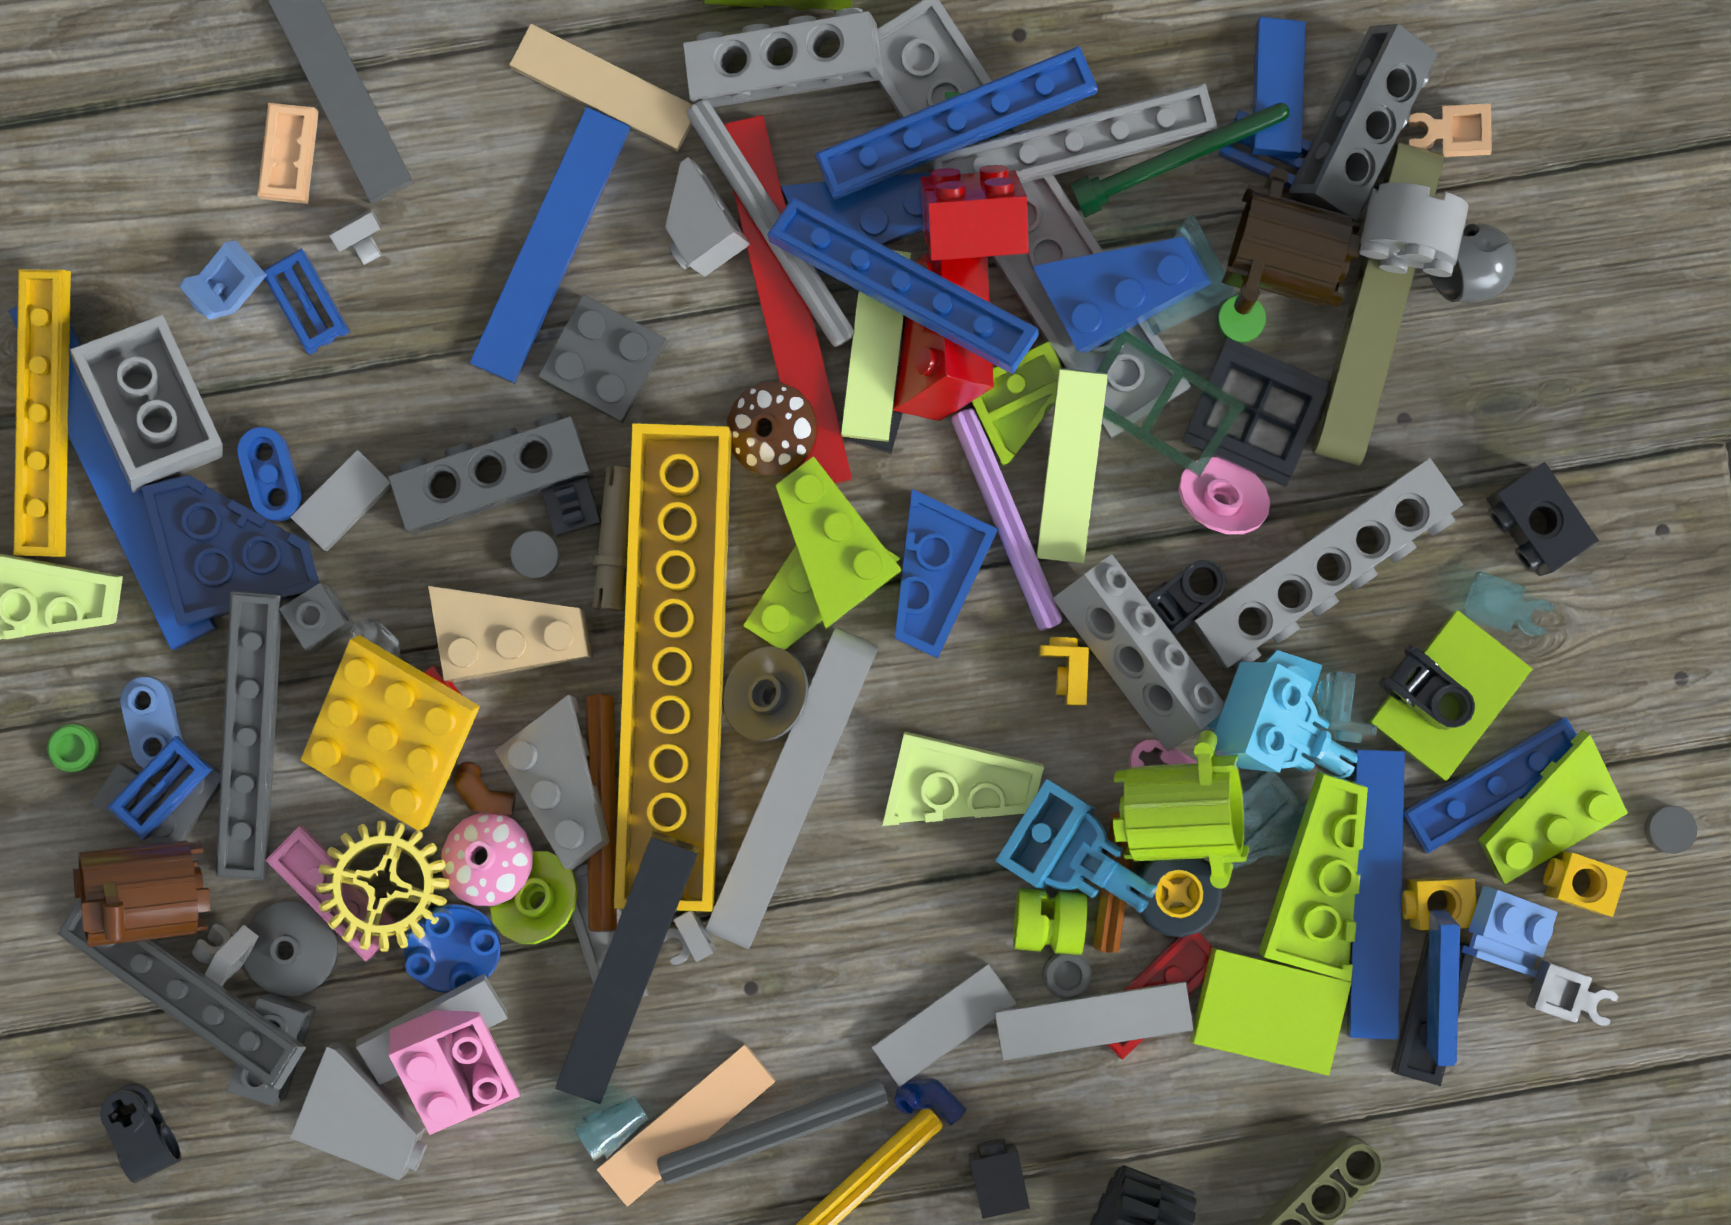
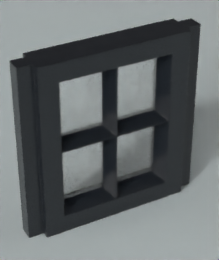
(1276, 416)

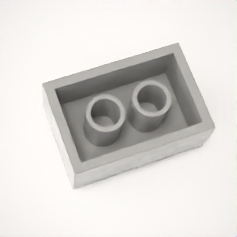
(147, 403)

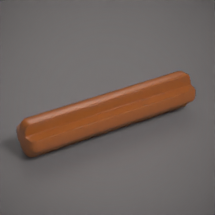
(1110, 907)

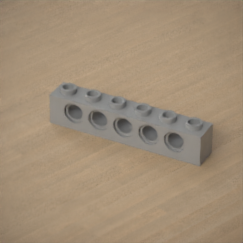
(1419, 487)

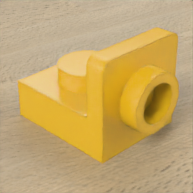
(1073, 678)

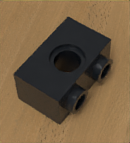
(1566, 528)

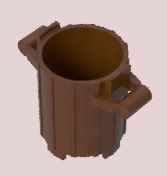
(141, 892)

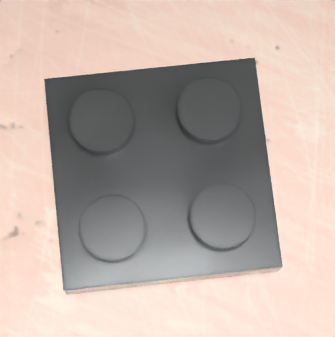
(603, 358)

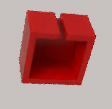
(974, 213)

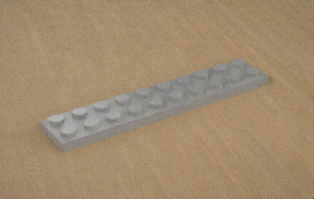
(922, 61)

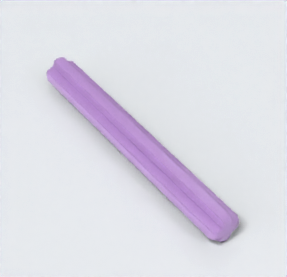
(1006, 519)

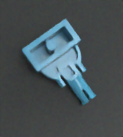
(1276, 724)

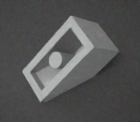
(701, 222)

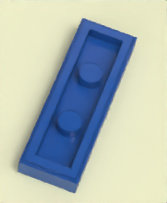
(1279, 79)
(1443, 987)

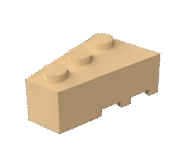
(504, 635)

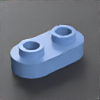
(156, 721)

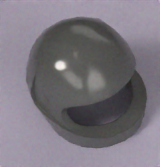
(1485, 264)

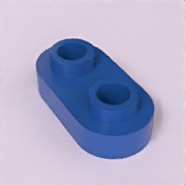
(269, 476)

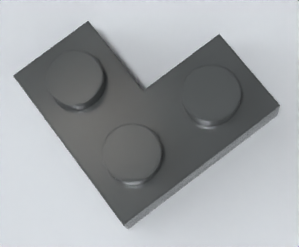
(181, 820)

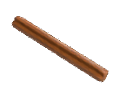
(601, 763)

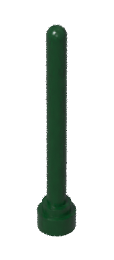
(1095, 192)

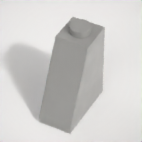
(358, 1117)

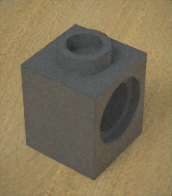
(317, 617)

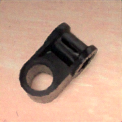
(1179, 599)
(1426, 688)
(141, 1138)

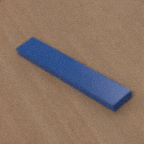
(956, 123)
(550, 245)
(903, 285)
(1377, 907)

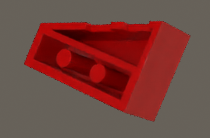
(933, 371)

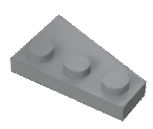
(555, 781)

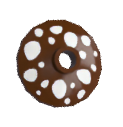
(792, 430)

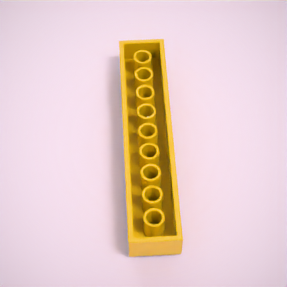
(674, 650)

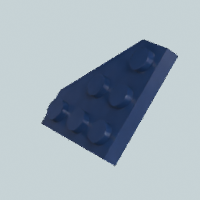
(220, 547)

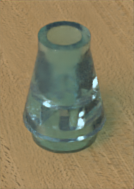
(610, 1127)

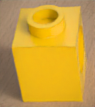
(1604, 885)
(1459, 894)

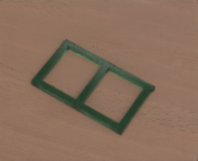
(1142, 433)

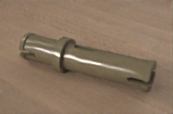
(613, 538)

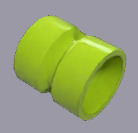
(1050, 921)

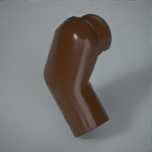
(475, 794)

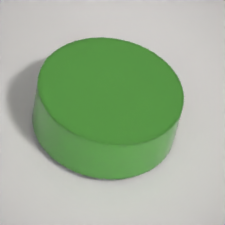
(1239, 326)
(73, 747)

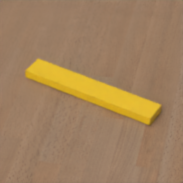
(42, 412)

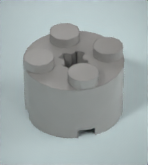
(1413, 229)

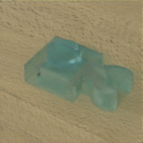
(1499, 604)

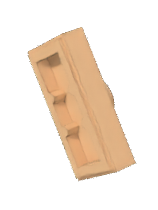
(288, 153)

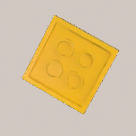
(389, 732)

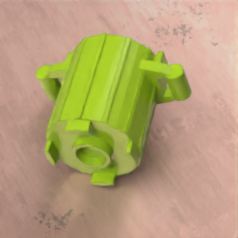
(1185, 811)

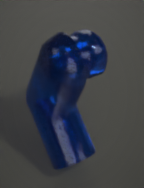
(926, 1094)

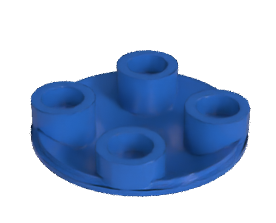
(453, 949)

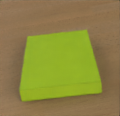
(1478, 665)
(1270, 1011)

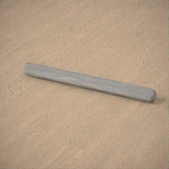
(764, 216)

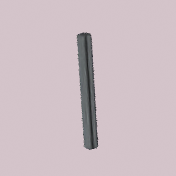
(772, 1131)

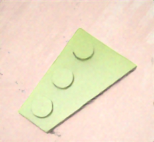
(54, 597)
(955, 781)

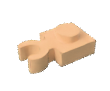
(1461, 131)

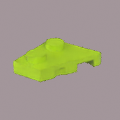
(1019, 400)

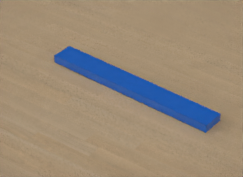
(123, 508)

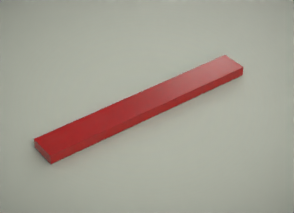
(784, 310)

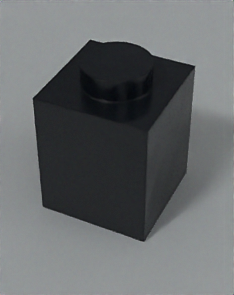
(998, 1178)

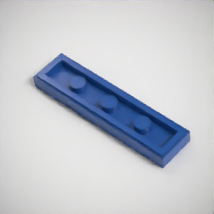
(1487, 787)

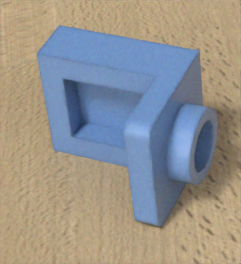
(223, 282)

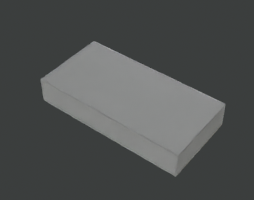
(342, 500)

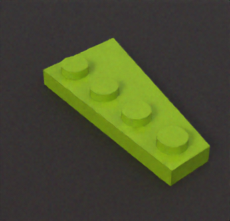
(1316, 898)

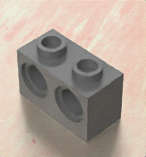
(292, 1018)

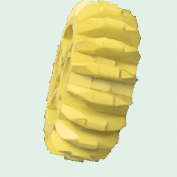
(341, 874)

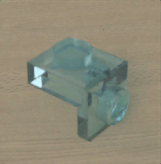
(1336, 700)

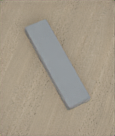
(1093, 1020)

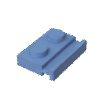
(1509, 930)

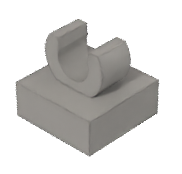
(358, 233)
(693, 936)
(229, 953)

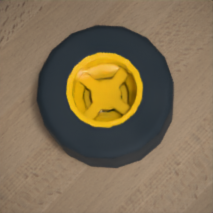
(1190, 901)

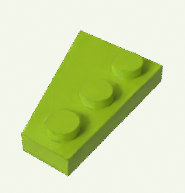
(1559, 811)

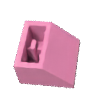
(450, 1067)

